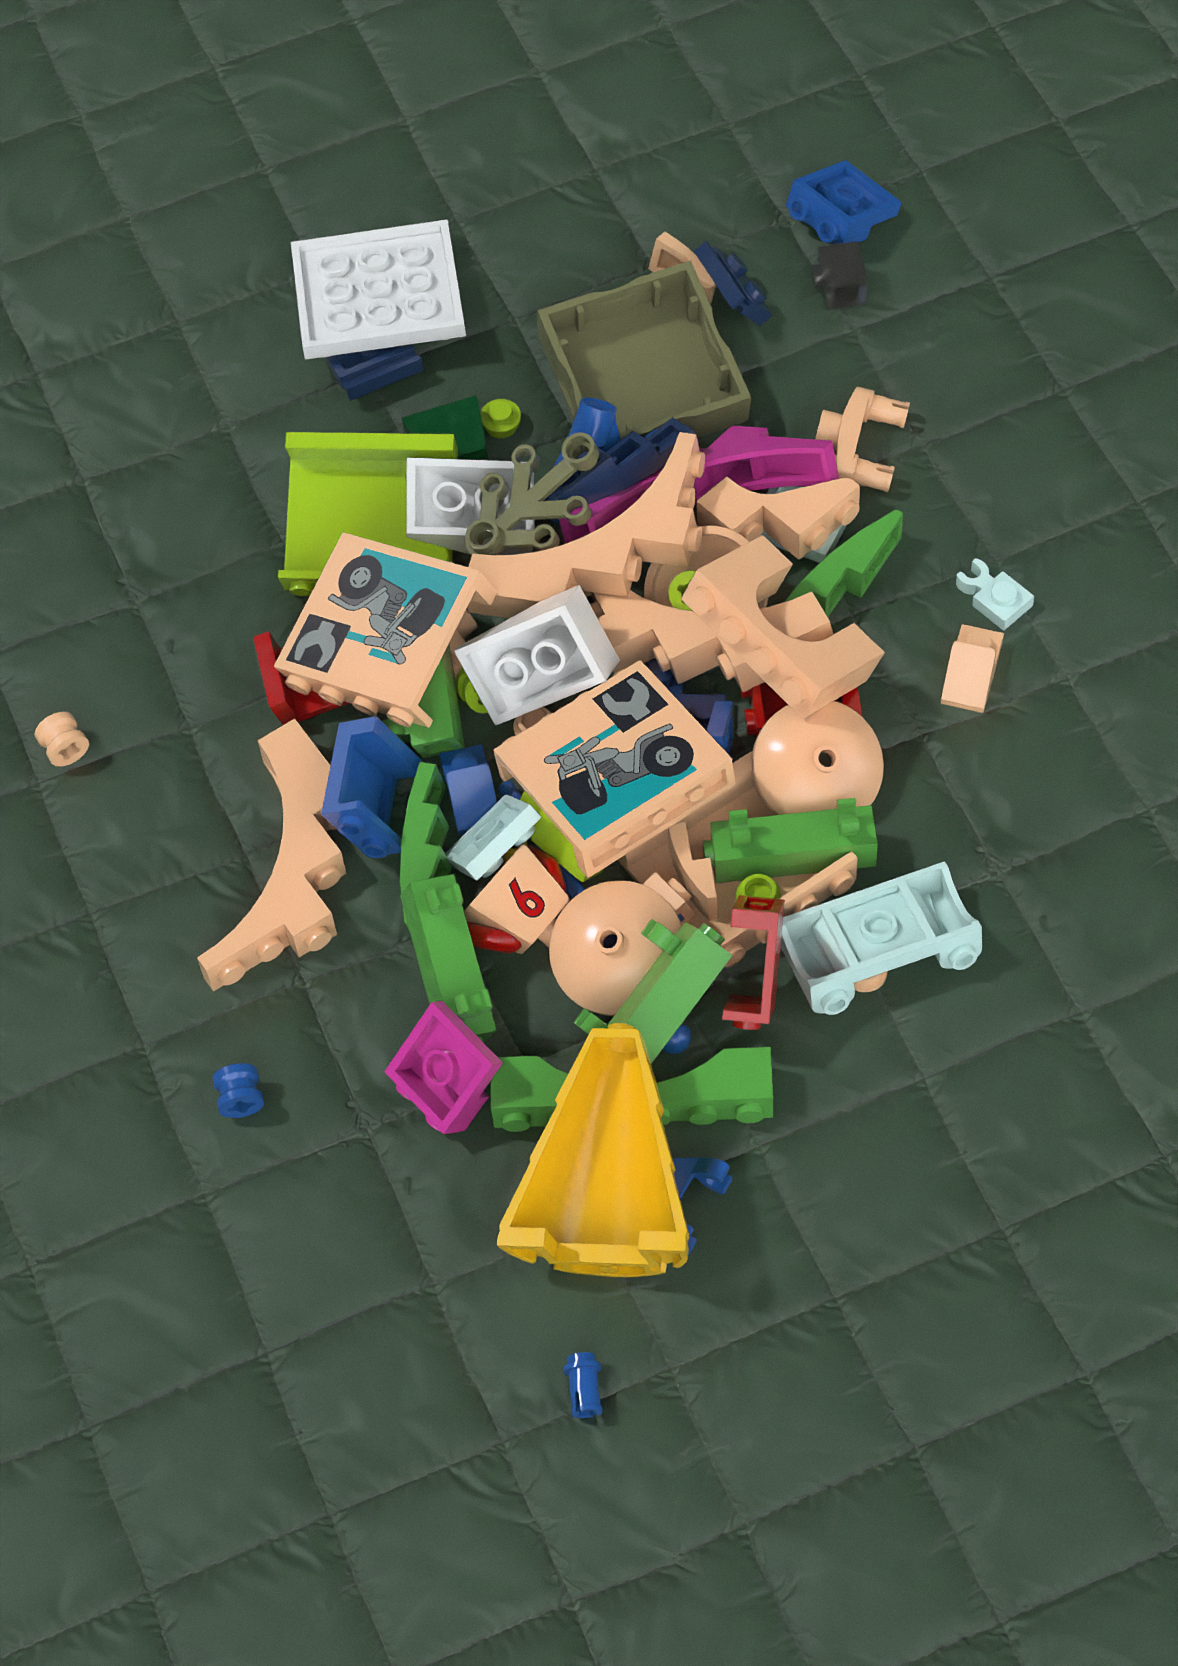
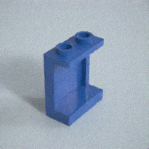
(364, 783)

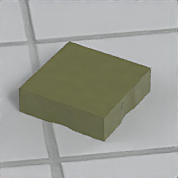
(646, 353)

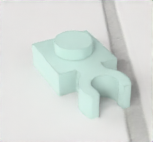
(996, 598)

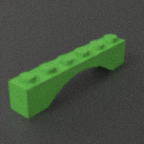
(726, 1087)

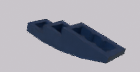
(623, 464)

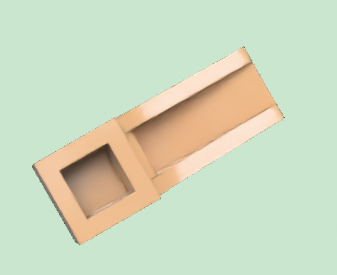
(793, 518)

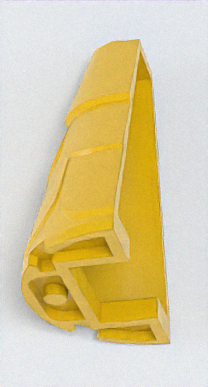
(602, 1171)

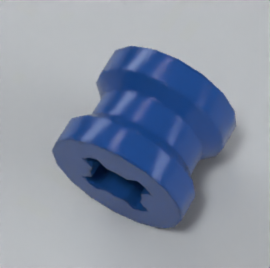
(238, 1090)

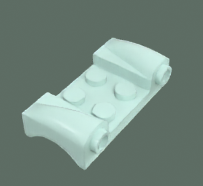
(878, 932)

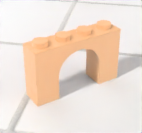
(799, 671)

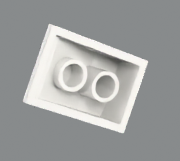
(447, 498)
(539, 656)

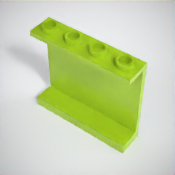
(353, 488)

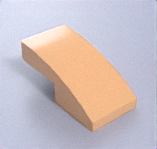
(671, 252)
(694, 875)

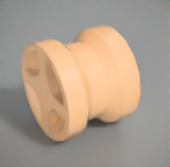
(61, 739)

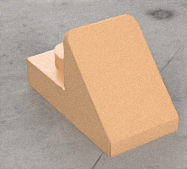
(971, 668)

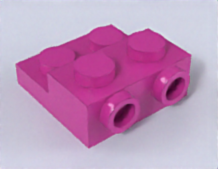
(444, 1069)

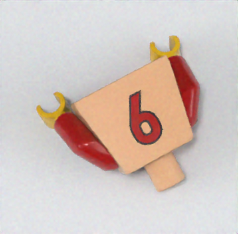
(518, 902)

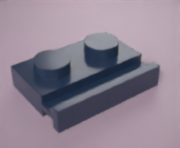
(730, 278)
(373, 369)

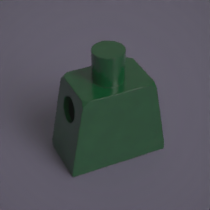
(455, 418)

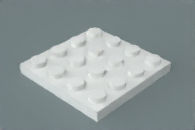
(377, 289)

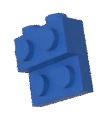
(840, 203)

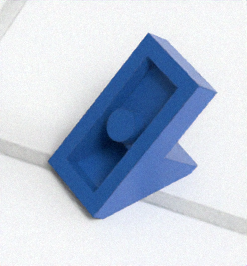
(468, 785)

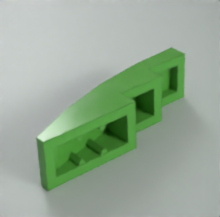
(853, 563)
(424, 830)

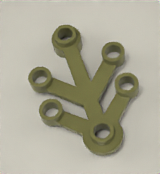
(529, 502)

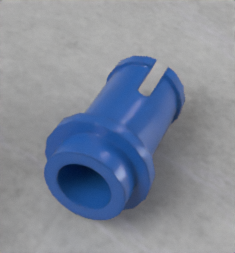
(583, 1384)

